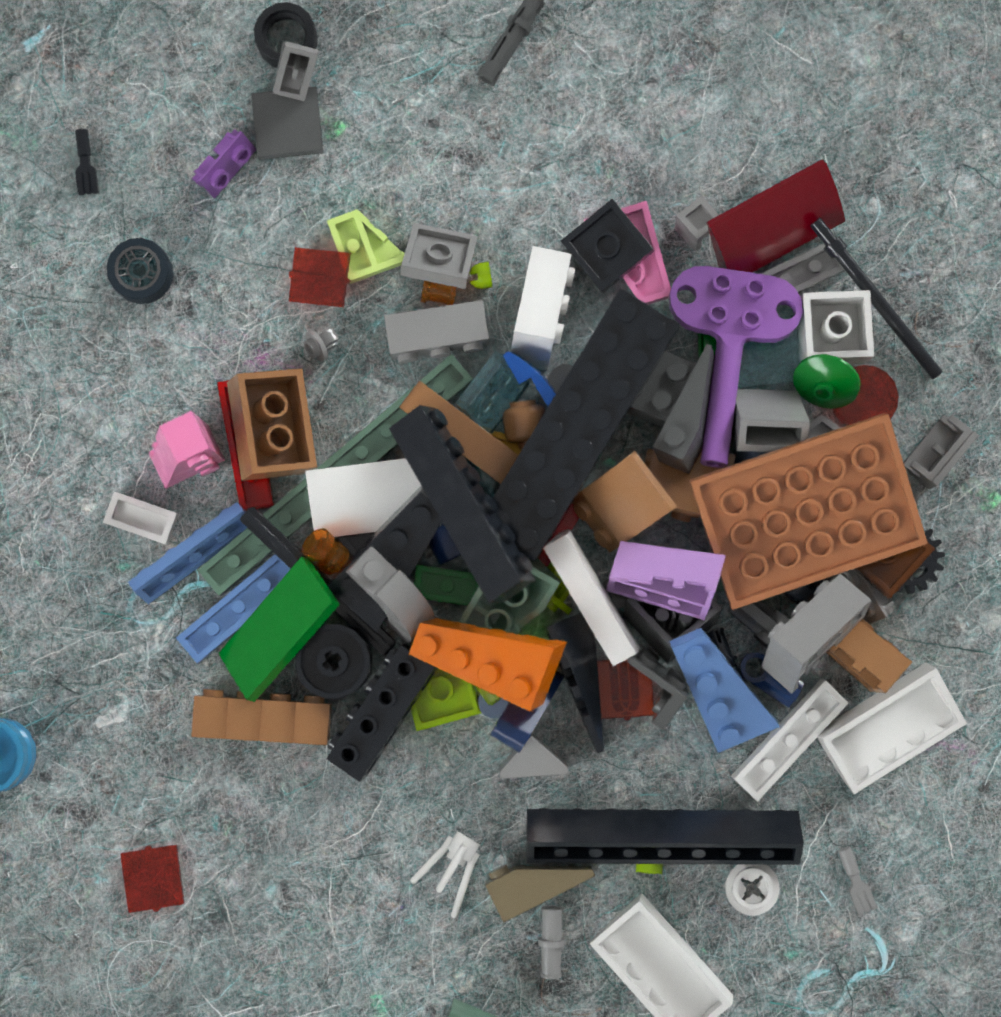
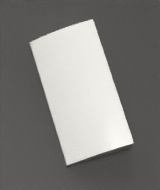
(359, 495)
(591, 597)
(891, 727)
(660, 964)

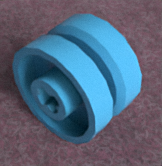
(16, 754)

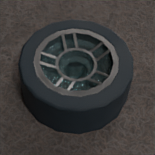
(128, 258)

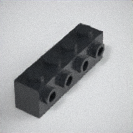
(381, 713)

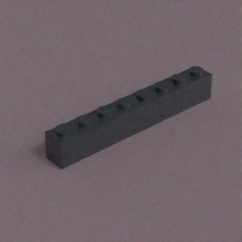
(663, 836)

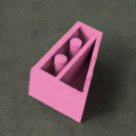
(185, 449)

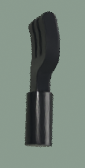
(85, 173)

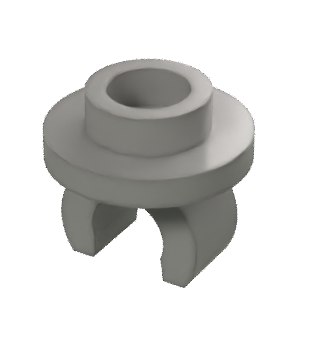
(317, 345)

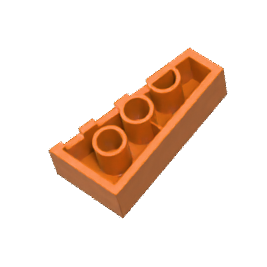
(497, 661)

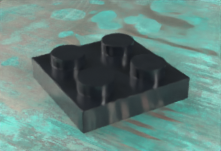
(607, 246)

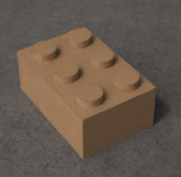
(271, 424)

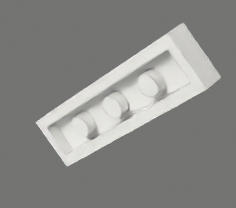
(790, 740)

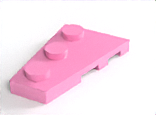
(649, 278)

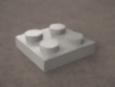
(438, 255)

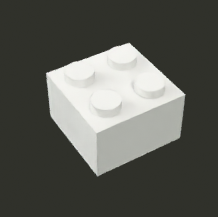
(837, 325)

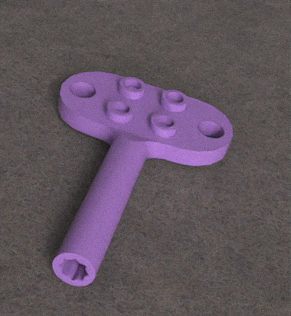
(733, 310)

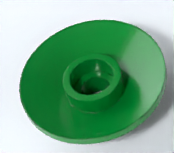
(826, 381)

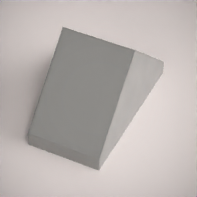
(294, 70)
(532, 761)

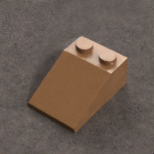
(622, 502)

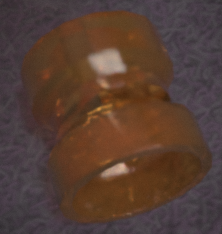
(323, 549)

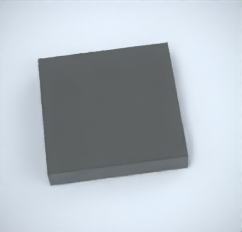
(287, 125)

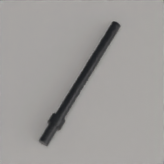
(836, 248)

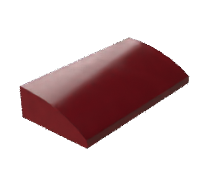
(776, 220)

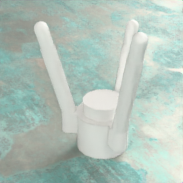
(461, 850)

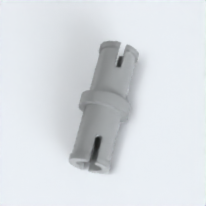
(551, 942)

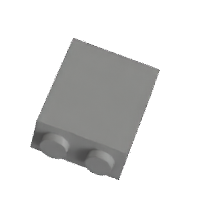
(768, 420)

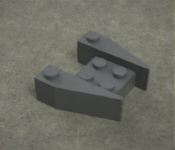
(678, 403)

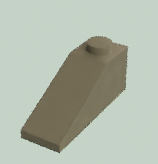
(525, 887)

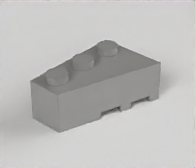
(814, 630)

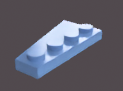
(723, 698)

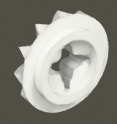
(752, 904)

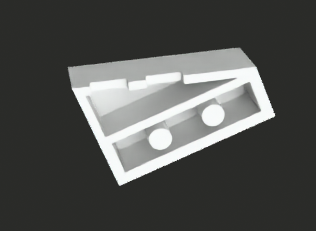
(541, 304)

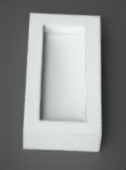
(141, 518)

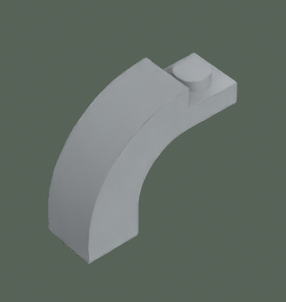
(392, 592)

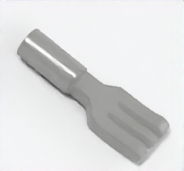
(859, 890)

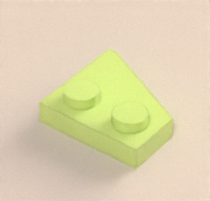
(368, 246)

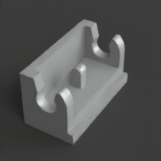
(939, 451)

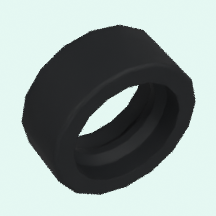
(280, 12)

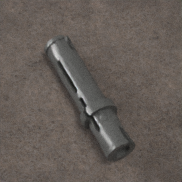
(518, 27)

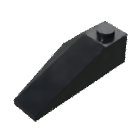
(581, 672)

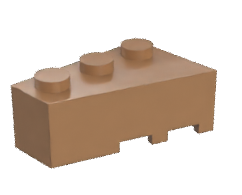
(870, 658)

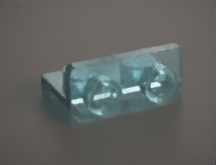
(491, 393)

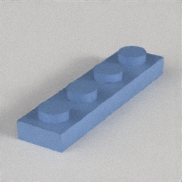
(189, 554)
(231, 611)

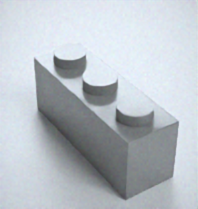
(437, 331)

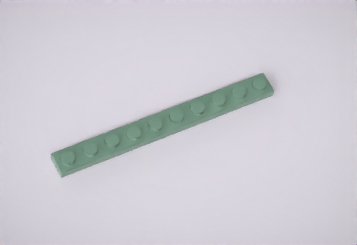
(294, 508)

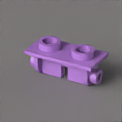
(233, 153)

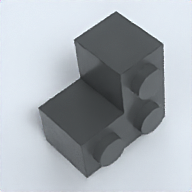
(663, 625)

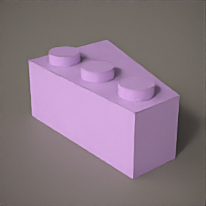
(666, 577)

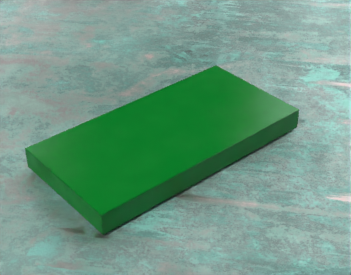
(278, 629)

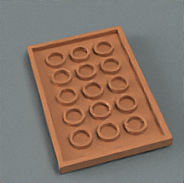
(809, 511)

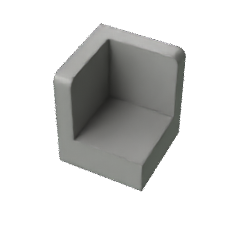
(692, 222)

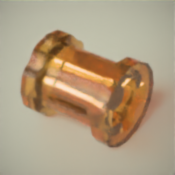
(438, 293)

